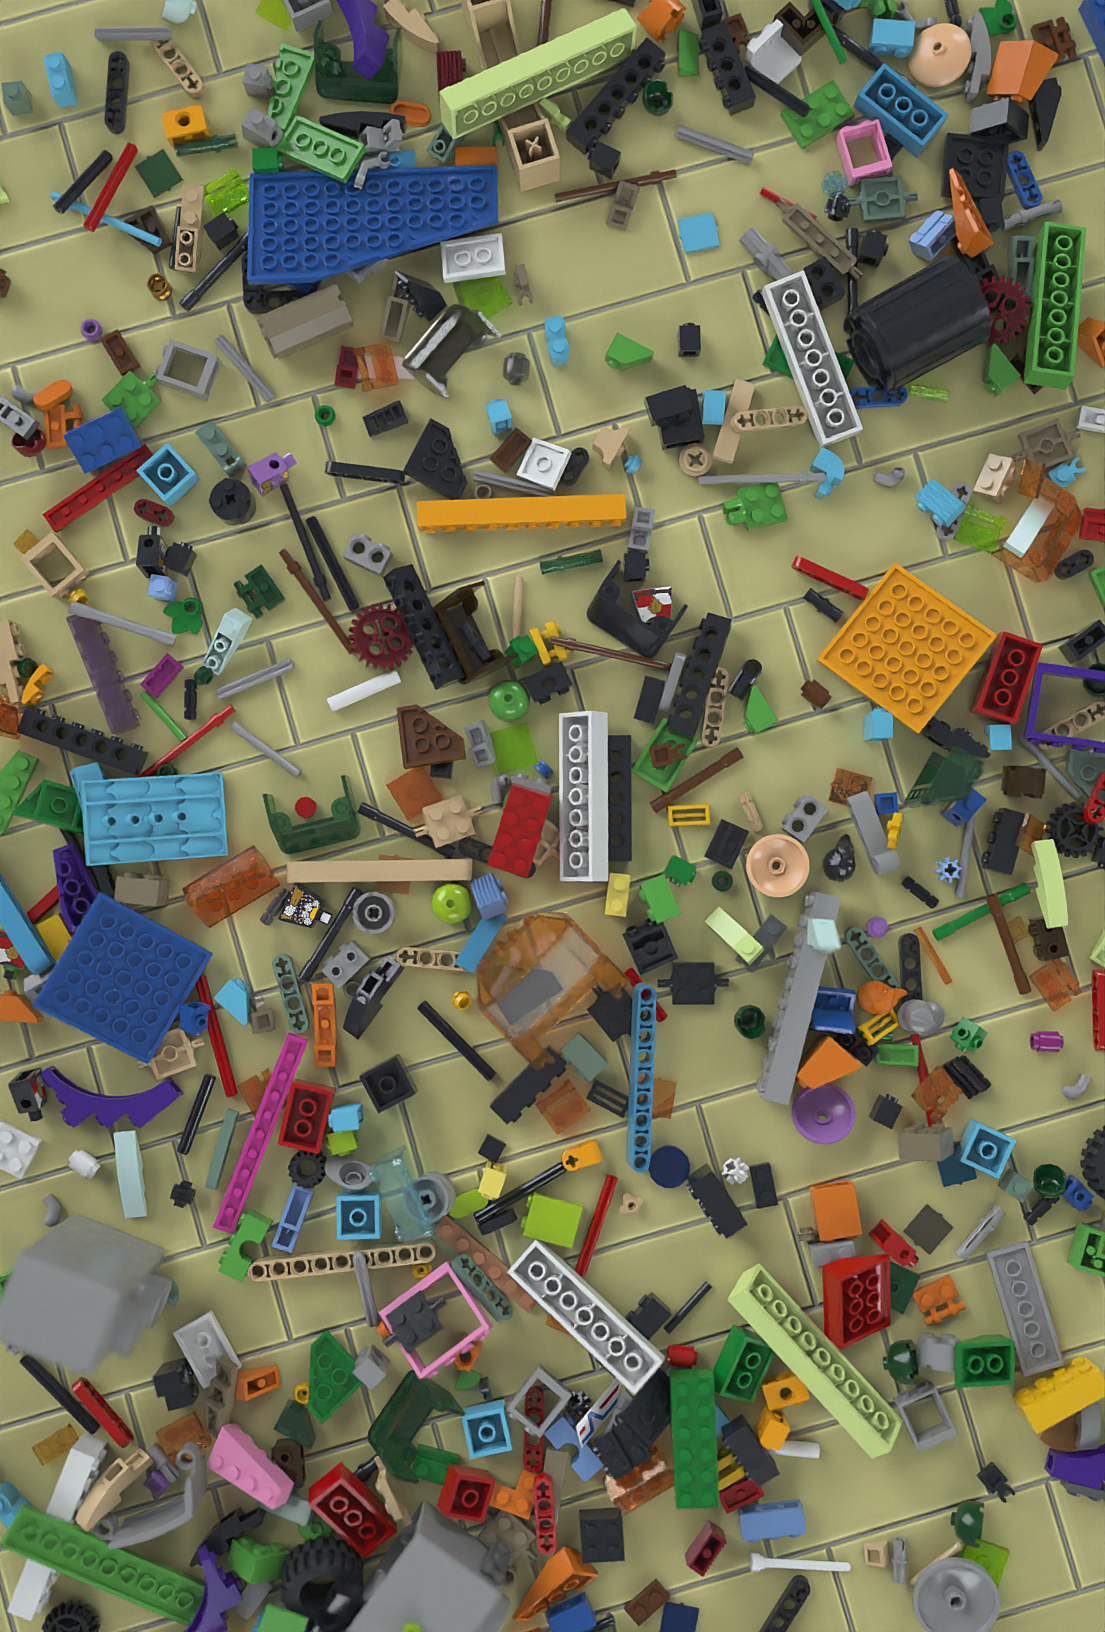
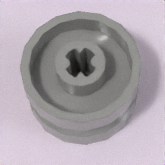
(441, 1192)

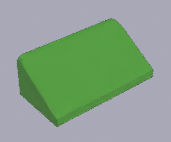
(688, 53)

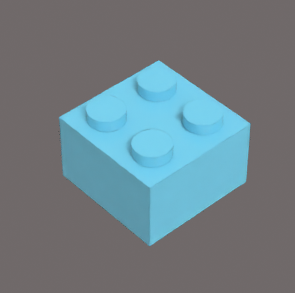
(168, 475)
(984, 1148)
(359, 1215)
(487, 1429)

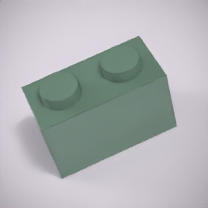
(583, 1056)

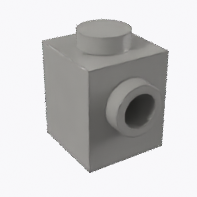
(257, 80)

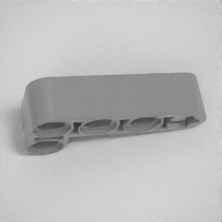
(872, 834)

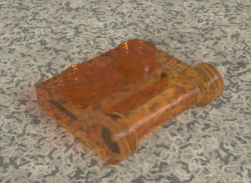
(382, 363)
(566, 1113)
(181, 1431)

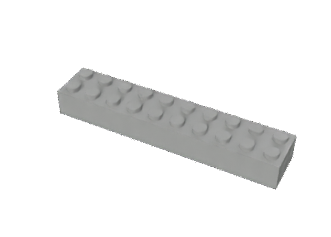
(796, 1004)

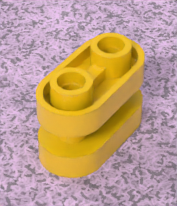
(538, 637)
(732, 1472)

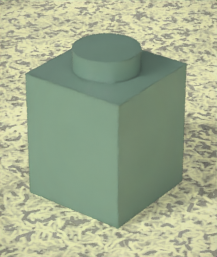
(17, 98)
(1015, 1185)

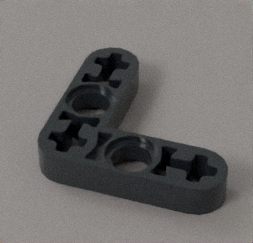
(257, 293)

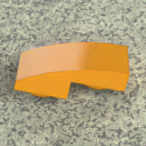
(33, 690)

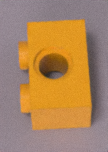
(195, 130)
(774, 1384)
(772, 1428)

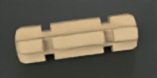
(751, 812)

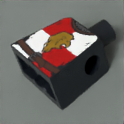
(29, 1093)

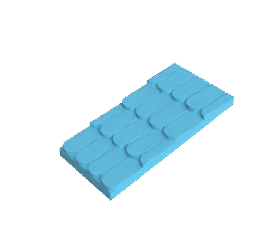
(154, 818)

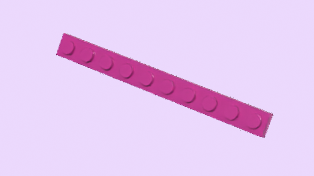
(260, 1133)

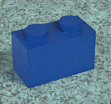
(572, 1615)

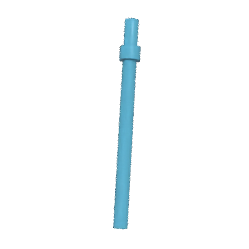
(113, 222)

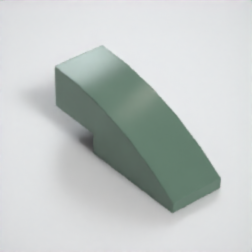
(1020, 262)
(294, 1510)

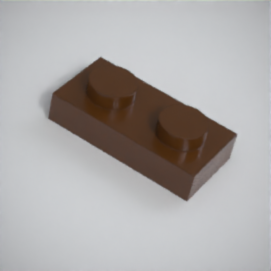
(120, 352)
(647, 1602)

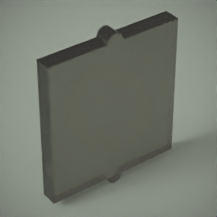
(928, 1229)

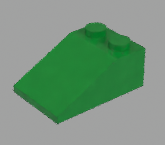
(984, 1361)

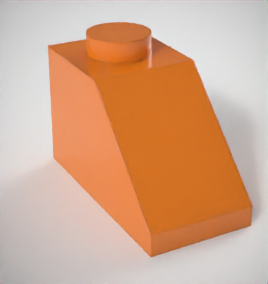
(1092, 339)
(18, 1008)
(256, 1382)

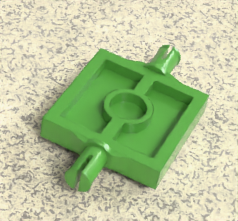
(134, 396)

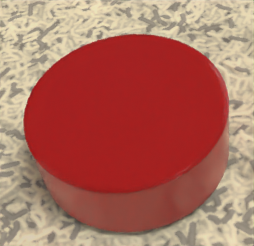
(305, 807)

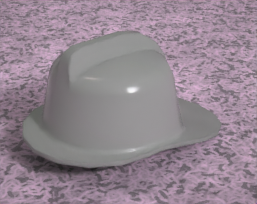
(920, 1016)
(348, 1173)

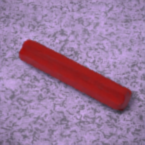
(635, 979)

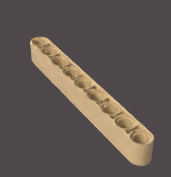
(379, 870)
(334, 1266)

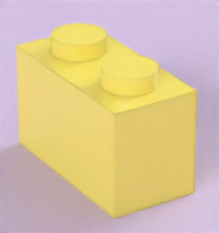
(617, 894)
(492, 1180)

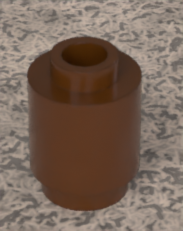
(815, 693)

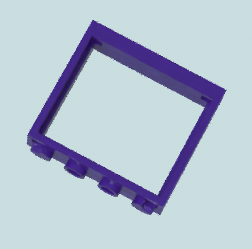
(1057, 740)

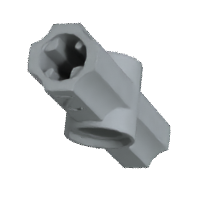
(765, 255)

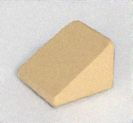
(877, 1553)

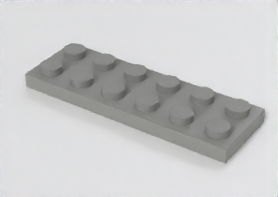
(1024, 1308)

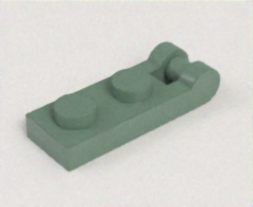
(220, 448)

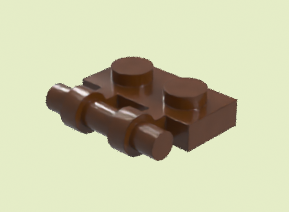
(1047, 35)

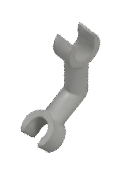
(919, 24)
(369, 163)

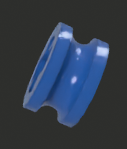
(543, 769)

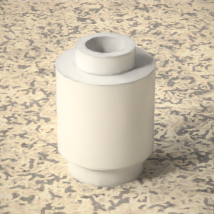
(83, 1164)

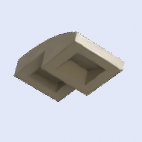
(623, 205)

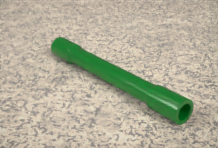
(951, 927)

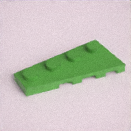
(292, 77)
(13, 783)

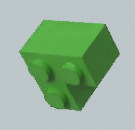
(658, 899)
(1087, 1250)
(257, 1562)

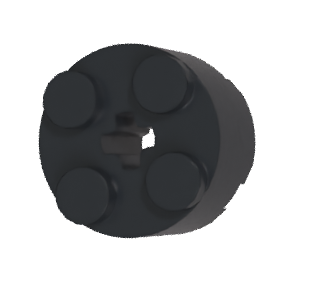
(231, 513)

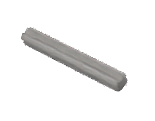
(133, 33)
(714, 144)
(244, 368)
(512, 484)
(255, 679)
(365, 1289)

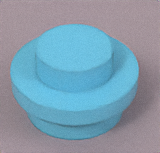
(632, 464)

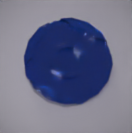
(669, 1166)

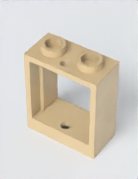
(41, 551)

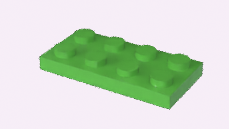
(320, 149)

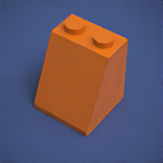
(1019, 70)
(824, 1063)

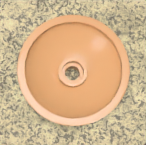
(944, 65)
(792, 865)

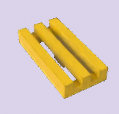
(706, 814)
(867, 1033)

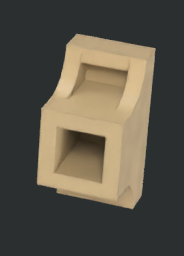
(610, 444)

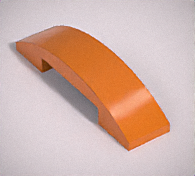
(324, 1024)

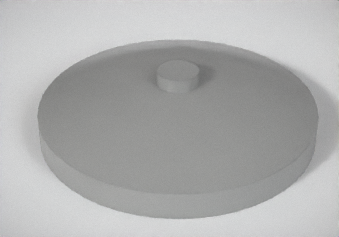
(955, 1597)

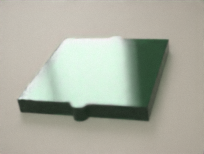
(158, 173)

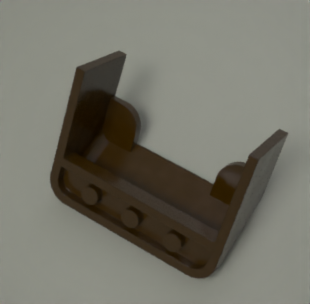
(452, 614)

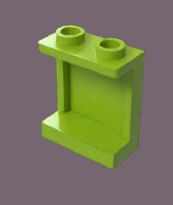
(551, 1219)

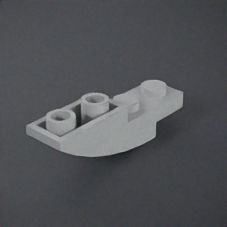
(980, 60)

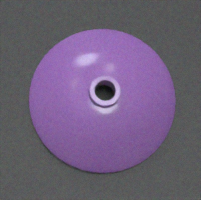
(828, 1102)

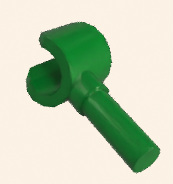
(497, 135)

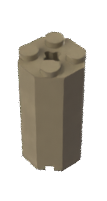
(305, 321)

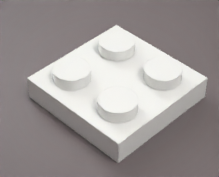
(544, 464)

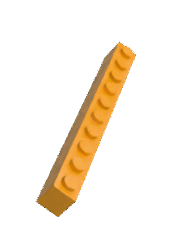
(521, 512)

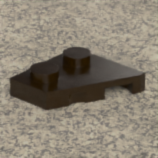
(150, 222)

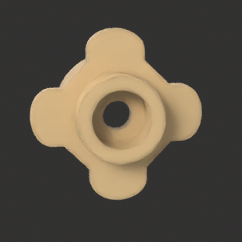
(636, 1201)

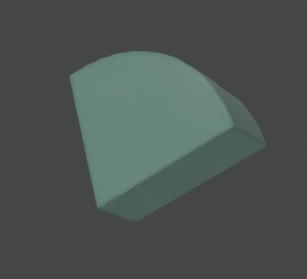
(173, 1296)

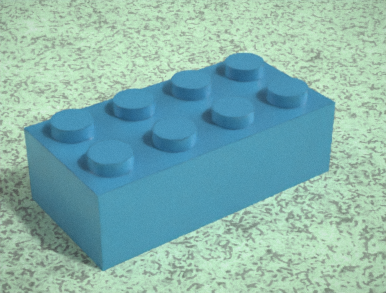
(900, 109)

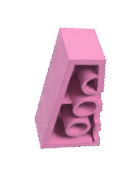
(248, 1468)

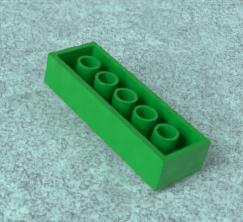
(694, 1439)

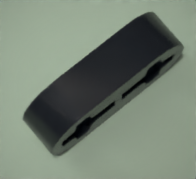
(578, 469)
(1071, 560)
(497, 1221)

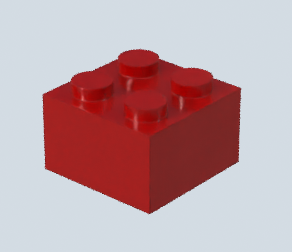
(466, 1493)

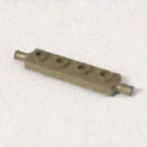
(819, 239)

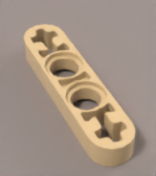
(176, 62)
(769, 421)
(715, 707)
(1070, 722)
(436, 958)

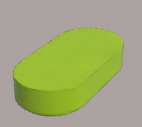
(468, 1203)

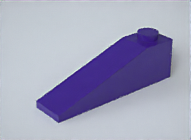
(74, 886)

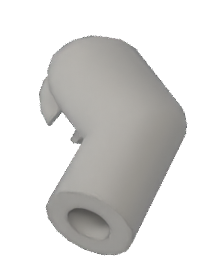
(498, 786)

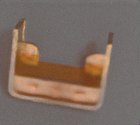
(1041, 562)

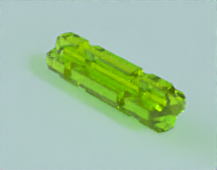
(928, 393)

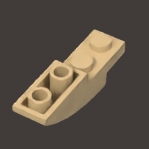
(413, 25)
(191, 228)
(10, 654)
(106, 1490)

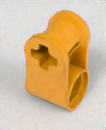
(586, 1153)

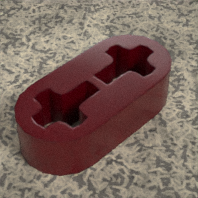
(152, 517)

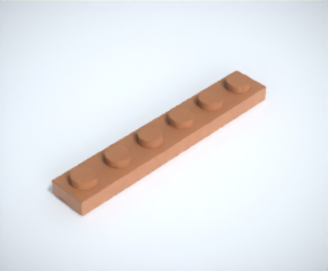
(489, 1263)

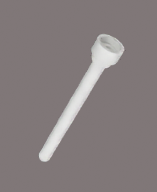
(758, 1563)

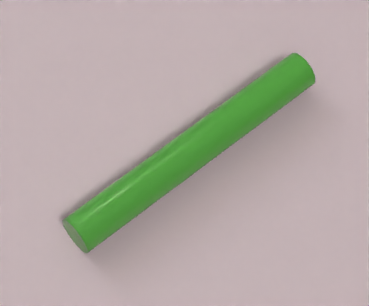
(163, 716)

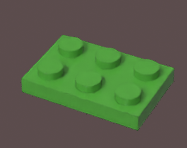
(826, 114)
(663, 776)

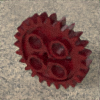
(1013, 318)
(364, 641)

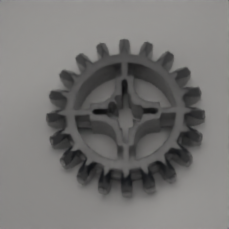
(1086, 842)
(69, 1617)

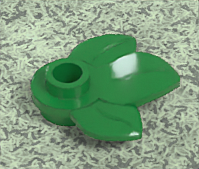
(997, 16)
(182, 617)

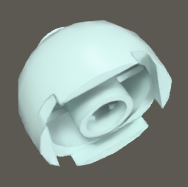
(178, 10)

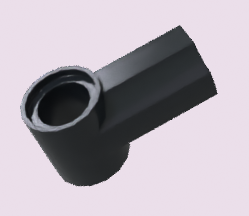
(744, 680)

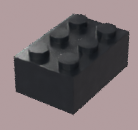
(715, 1201)

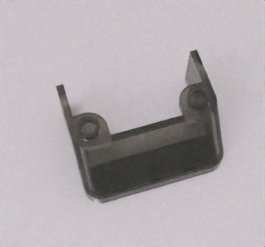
(445, 344)

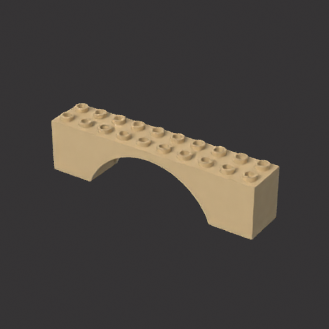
(525, 130)

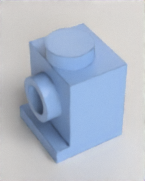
(162, 588)

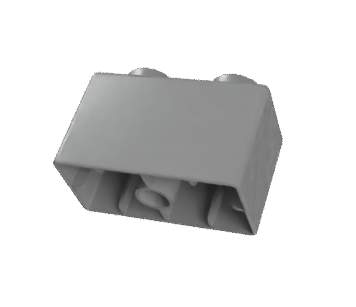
(82, 1295)
(433, 1581)

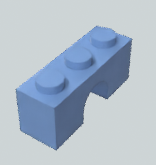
(563, 1431)

